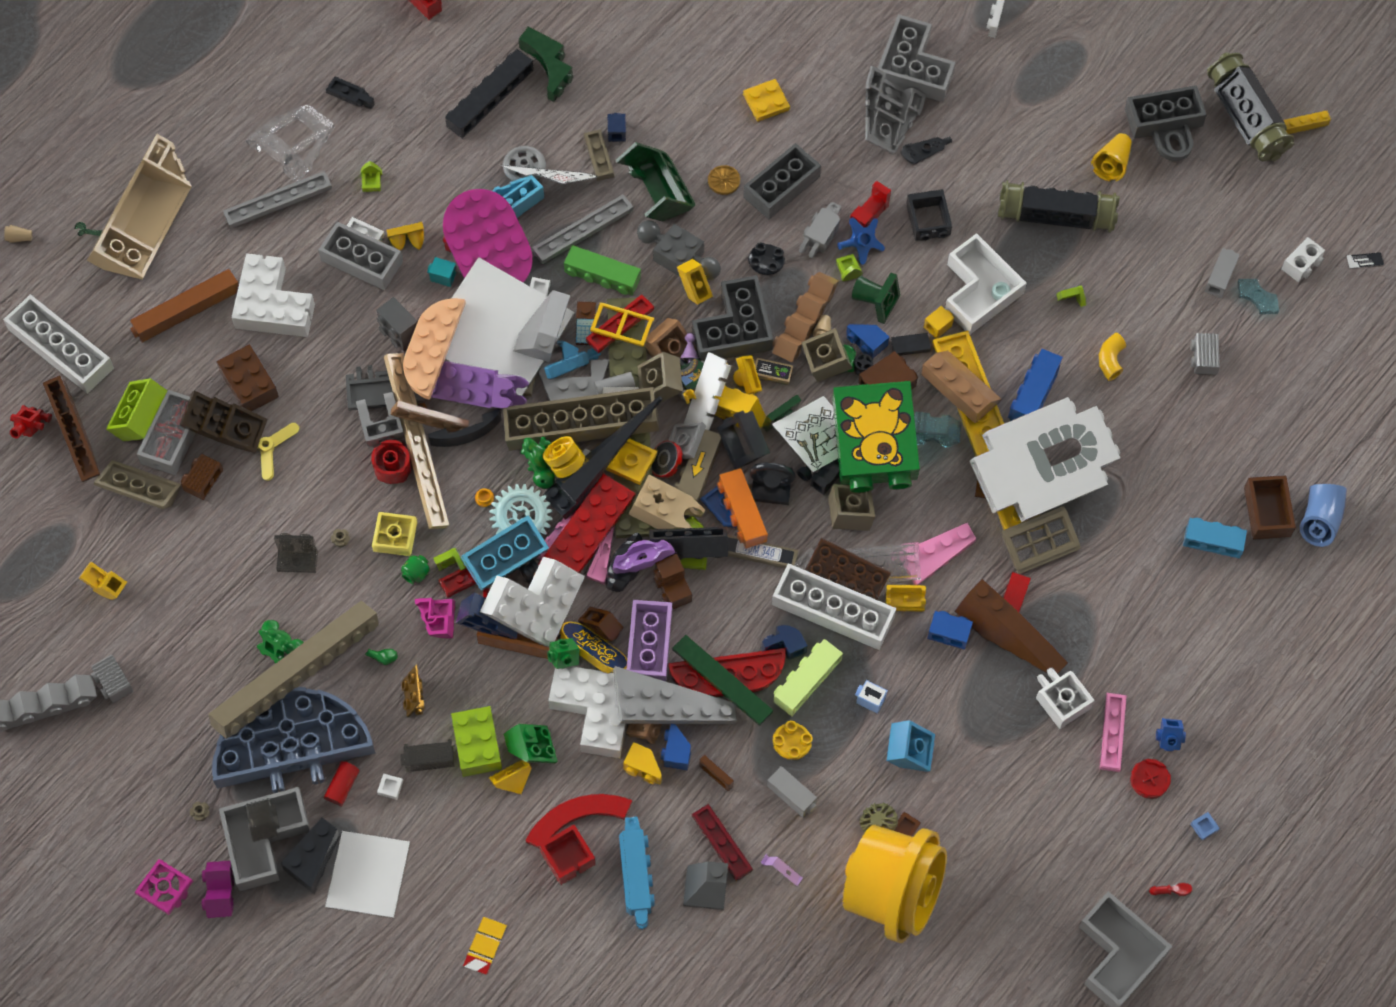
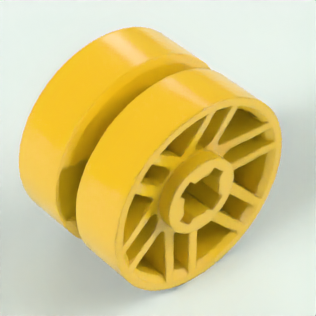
(564, 457)

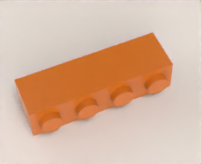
(743, 508)

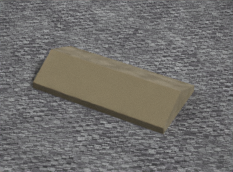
(138, 485)

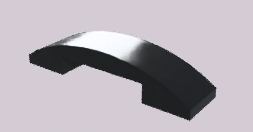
(443, 439)

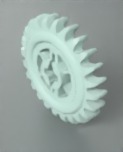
(523, 495)

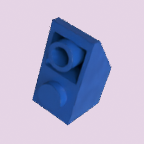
(868, 338)
(677, 751)

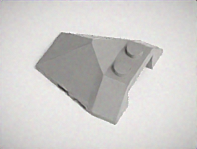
(889, 111)

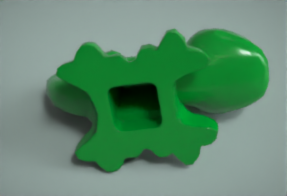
(543, 476)
(276, 641)

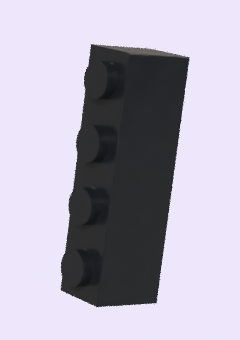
(694, 541)

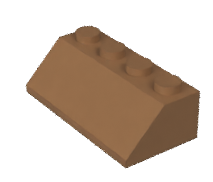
(960, 385)

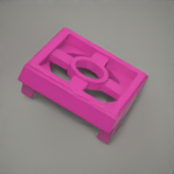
(152, 877)

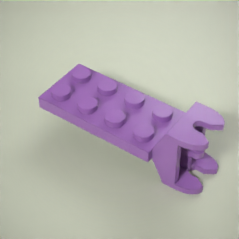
(478, 386)

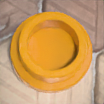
(484, 497)

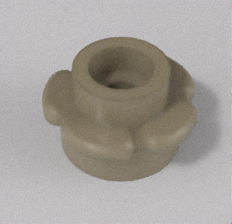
(340, 542)
(203, 814)

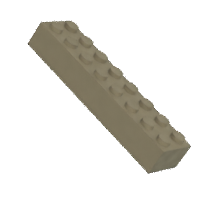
(578, 417)

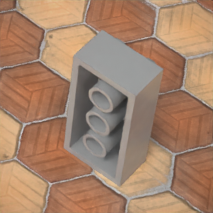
(360, 255)

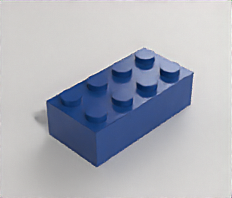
(1037, 384)

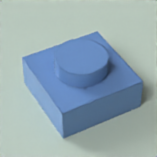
(1205, 826)

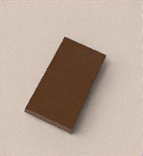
(847, 569)

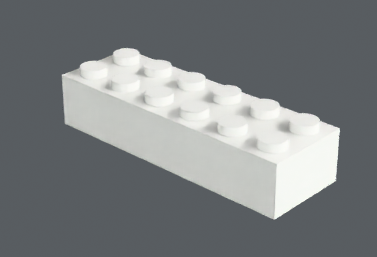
(59, 344)
(833, 606)

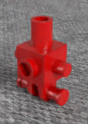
(28, 421)

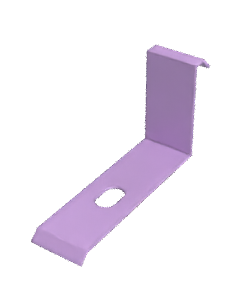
(782, 867)

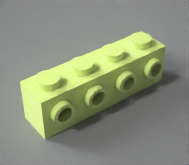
(807, 677)

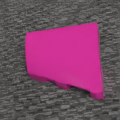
(437, 616)

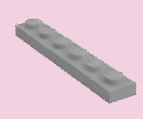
(277, 199)
(582, 229)

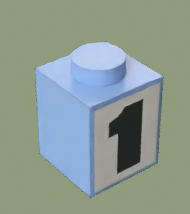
(871, 696)

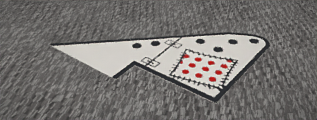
(555, 175)

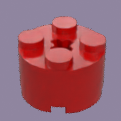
(391, 462)

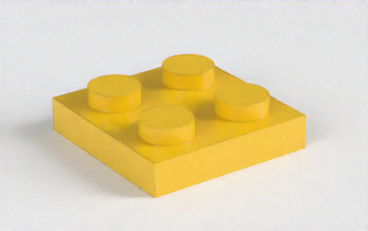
(766, 100)
(632, 461)

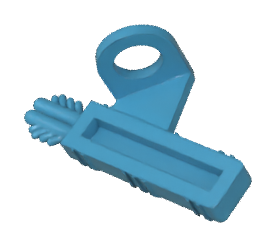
(571, 360)

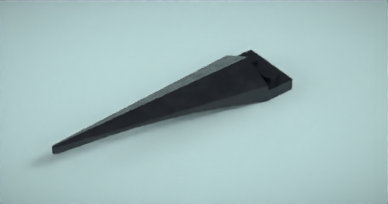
(572, 490)

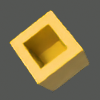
(939, 322)

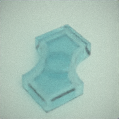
(1251, 290)

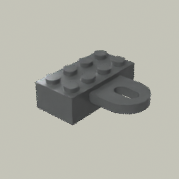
(1165, 117)

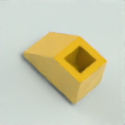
(642, 762)

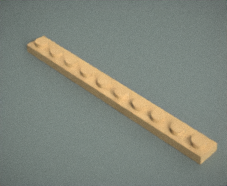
(417, 447)

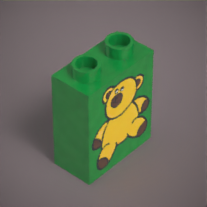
(876, 435)

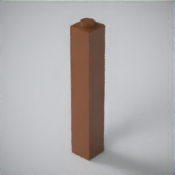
(184, 306)

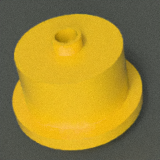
(895, 879)

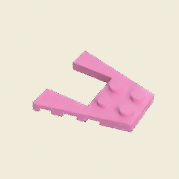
(599, 566)

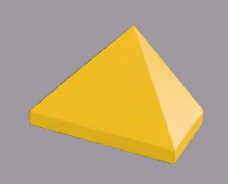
(512, 778)

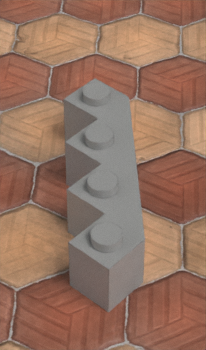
(48, 701)

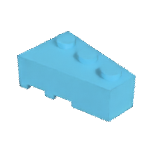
(522, 194)

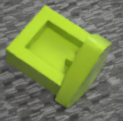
(371, 177)
(848, 267)
(1077, 292)
(449, 558)

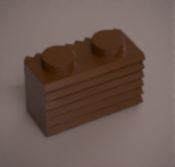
(202, 476)

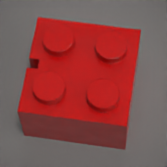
(567, 854)

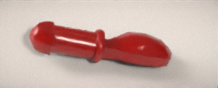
(1180, 889)

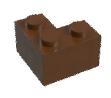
(671, 579)

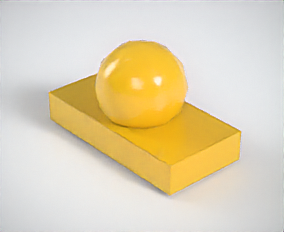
(747, 375)

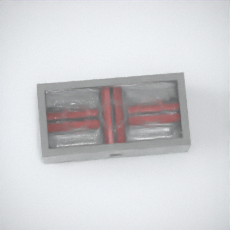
(166, 440)

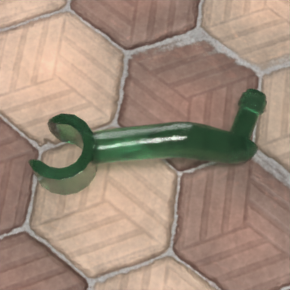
(81, 225)

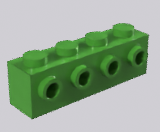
(602, 270)

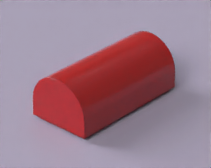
(341, 783)

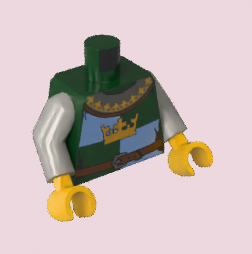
(690, 375)

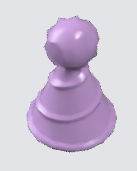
(689, 352)

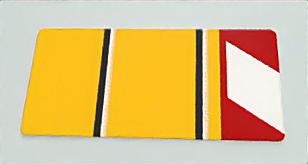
(484, 945)

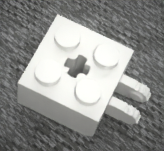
(1064, 687)

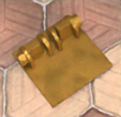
(412, 690)

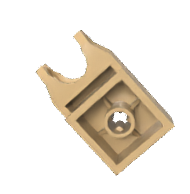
(664, 505)

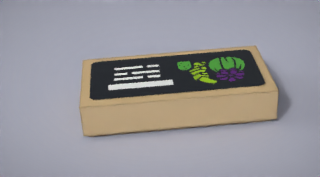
(773, 371)

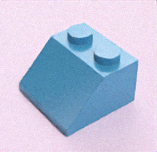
(910, 746)

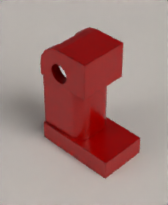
(874, 206)

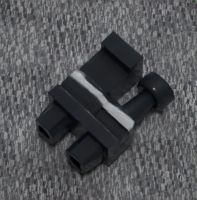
(823, 478)

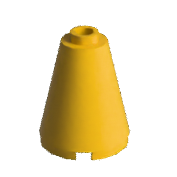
(1113, 158)

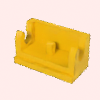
(906, 597)

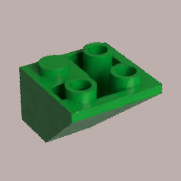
(531, 743)

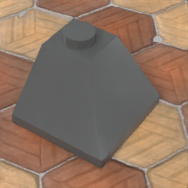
(706, 885)

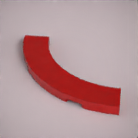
(576, 809)

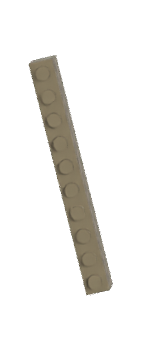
(293, 670)

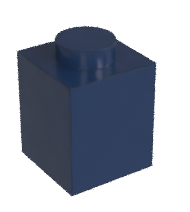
(616, 127)

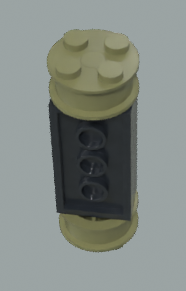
(1250, 107)
(1058, 207)

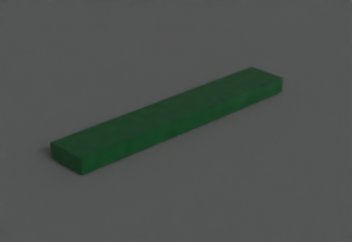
(722, 680)

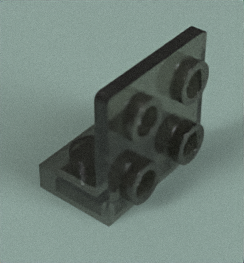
(296, 553)

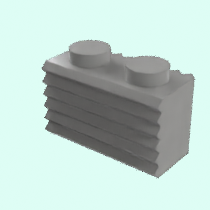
(1205, 353)
(111, 678)

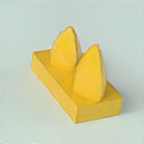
(413, 231)

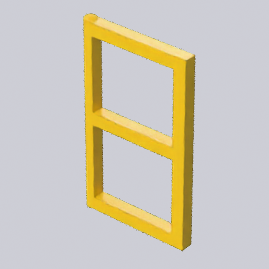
(617, 336)

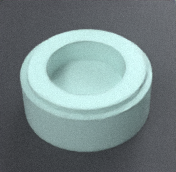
(999, 290)

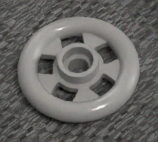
(530, 152)

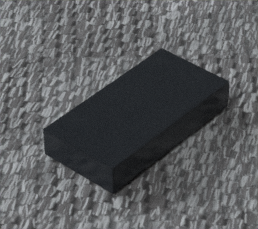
(911, 344)

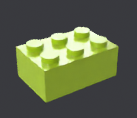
(136, 410)
(476, 741)

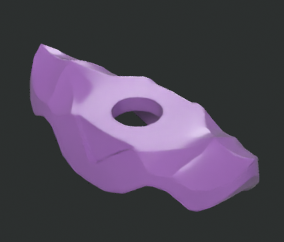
(630, 560)

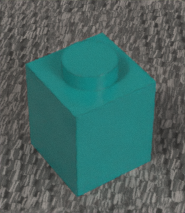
(442, 271)

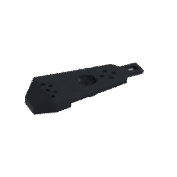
(916, 152)

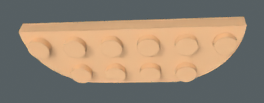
(430, 345)

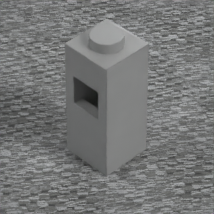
(1222, 272)
(792, 792)

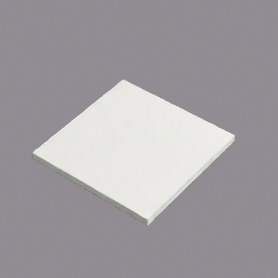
(492, 320)

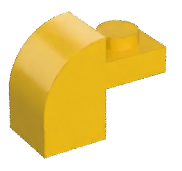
(103, 583)

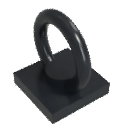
(771, 483)

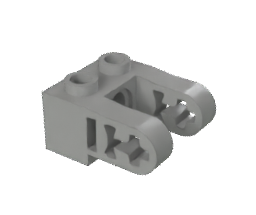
(382, 430)

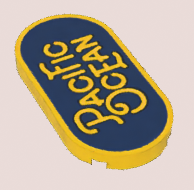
(593, 647)

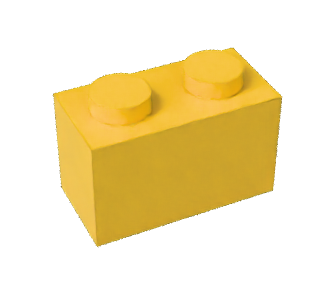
(694, 281)

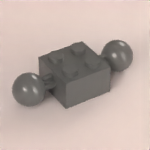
(677, 248)

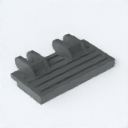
(370, 389)

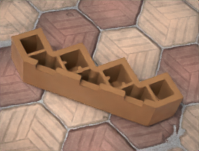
(801, 323)

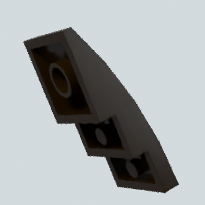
(223, 422)

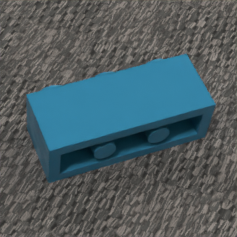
(1215, 537)

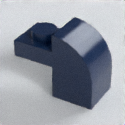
(787, 638)

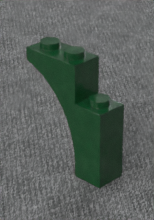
(550, 56)

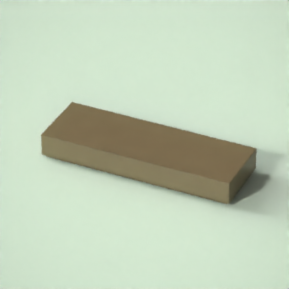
(598, 155)

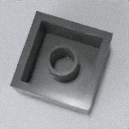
(396, 323)

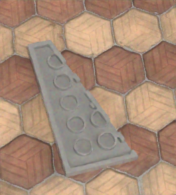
(660, 702)

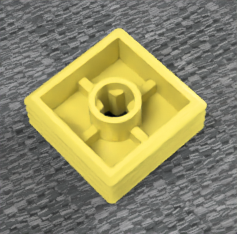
(386, 526)

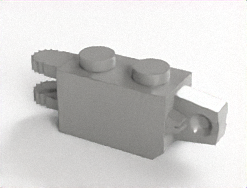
(822, 229)

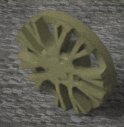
(879, 818)

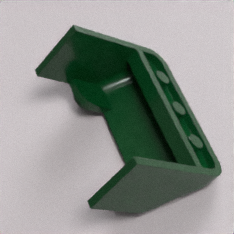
(660, 179)

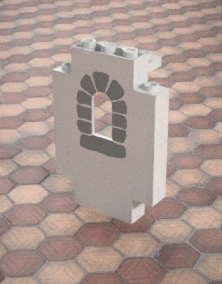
(1019, 472)

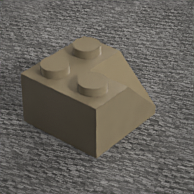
(826, 355)
(663, 374)
(850, 509)

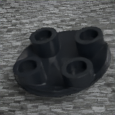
(766, 259)

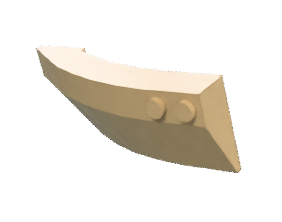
(143, 212)

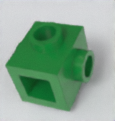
(563, 653)

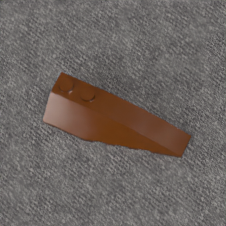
(1005, 626)

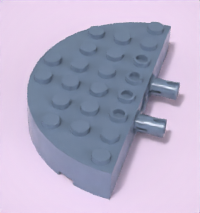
(292, 735)

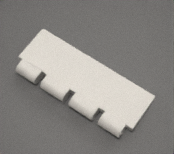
(706, 389)

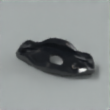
(619, 581)

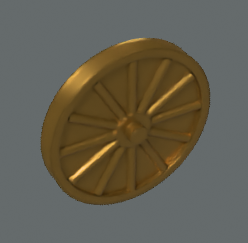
(724, 179)

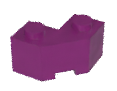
(219, 884)

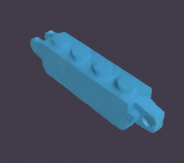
(634, 871)

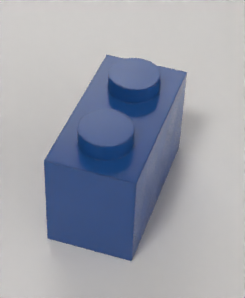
(950, 629)

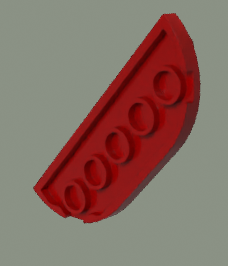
(752, 669)

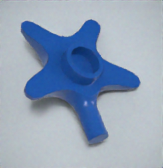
(862, 239)

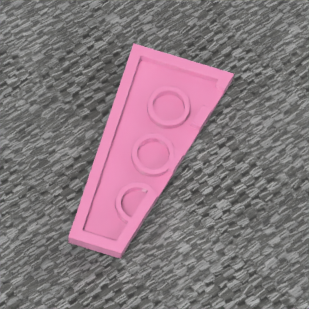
(942, 548)

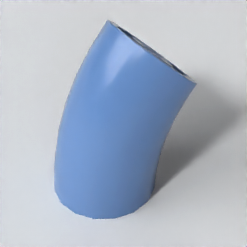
(1323, 514)

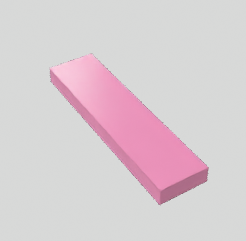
(1113, 732)

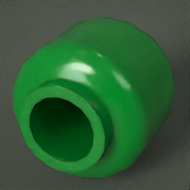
(415, 569)

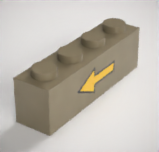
(698, 469)

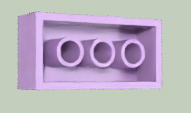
(650, 638)

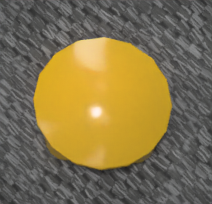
(792, 740)

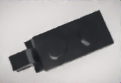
(350, 93)

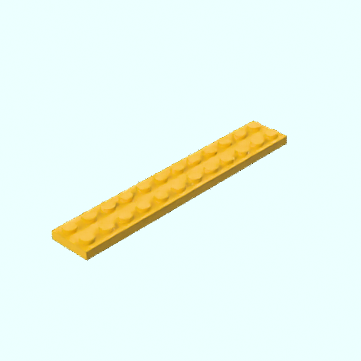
(963, 349)

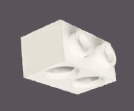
(1301, 258)

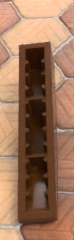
(72, 427)

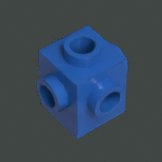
(1170, 734)

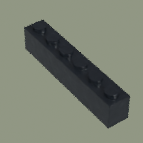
(489, 93)

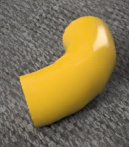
(1108, 356)

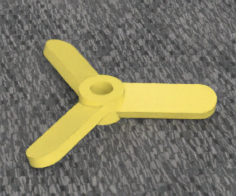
(273, 441)

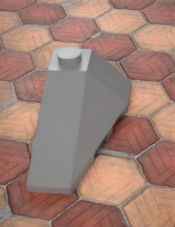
(541, 331)

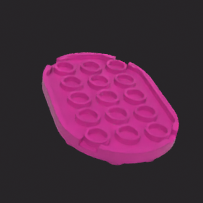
(486, 227)

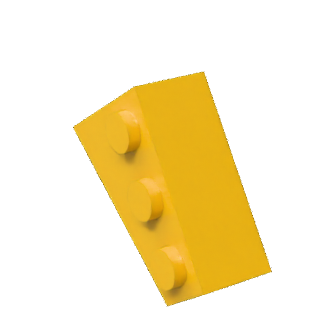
(734, 401)

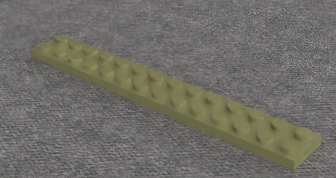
(623, 359)

